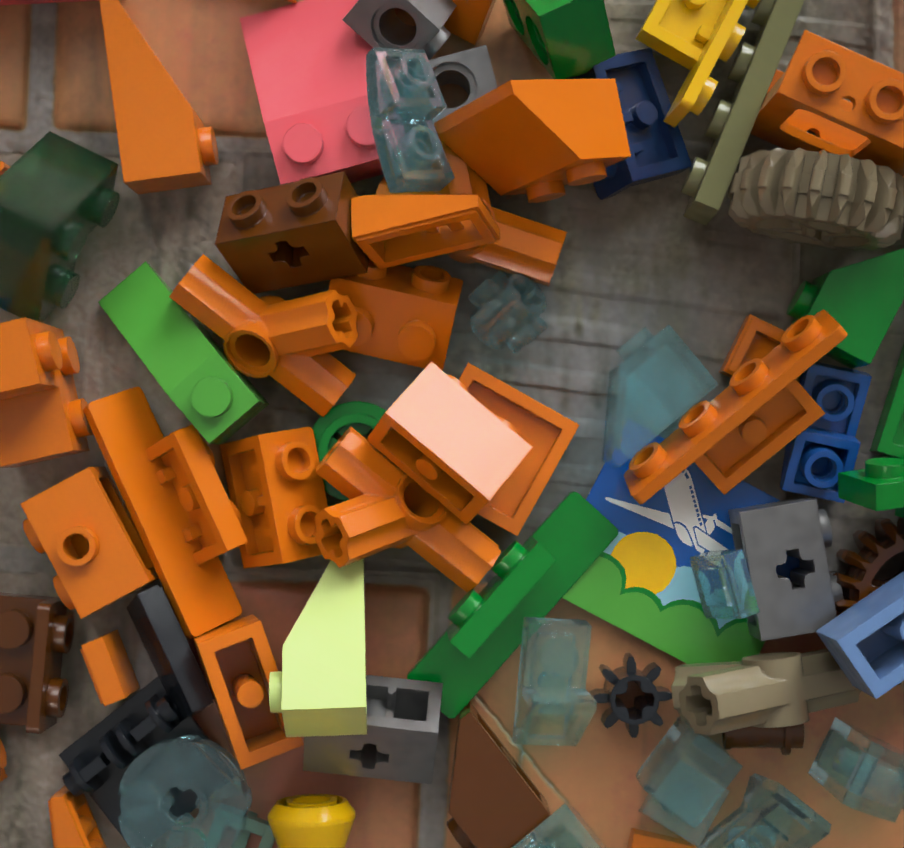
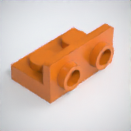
(277, 494)

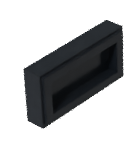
(170, 652)

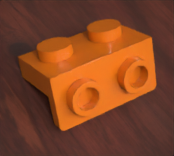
(403, 312)

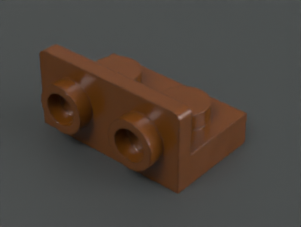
(31, 654)

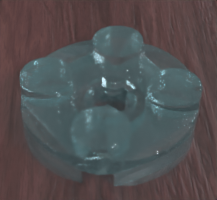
(184, 764)

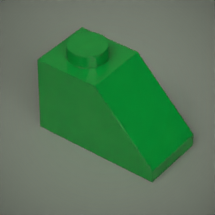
(860, 299)

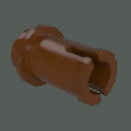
(755, 737)

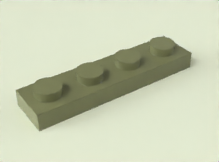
(734, 120)

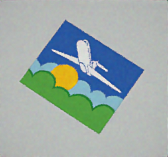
(646, 571)

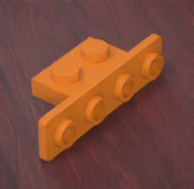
(746, 420)
(174, 506)

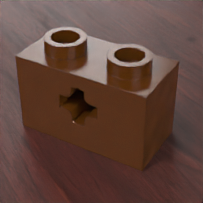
(291, 234)

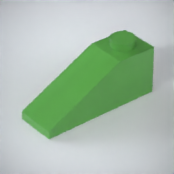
(182, 356)

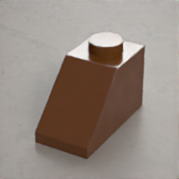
(489, 791)

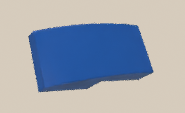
(830, 442)

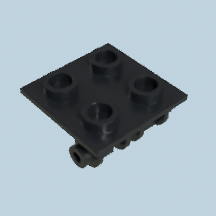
(109, 748)

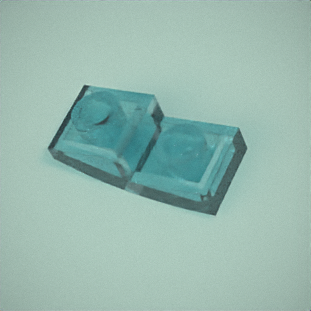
(401, 109)

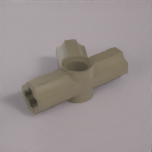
(759, 691)

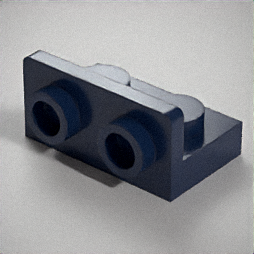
(654, 145)

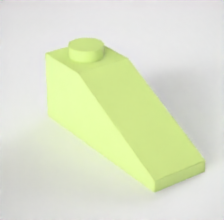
(325, 660)

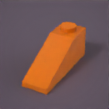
(156, 126)

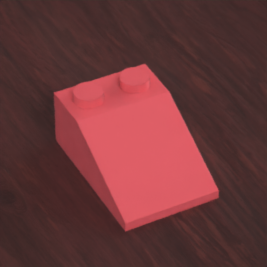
(312, 90)

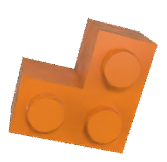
(39, 395)

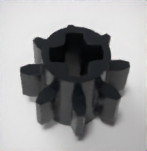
(645, 705)

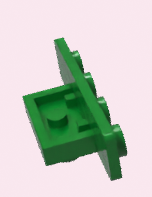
(526, 584)

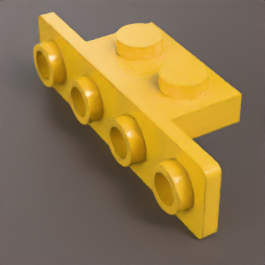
(694, 37)

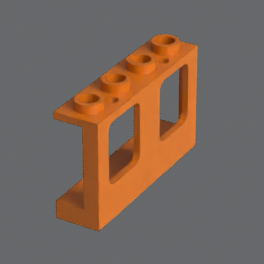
(813, 99)

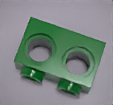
(563, 33)

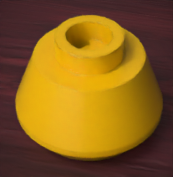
(311, 821)

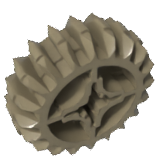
(818, 199)

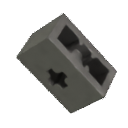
(766, 536)
(399, 735)

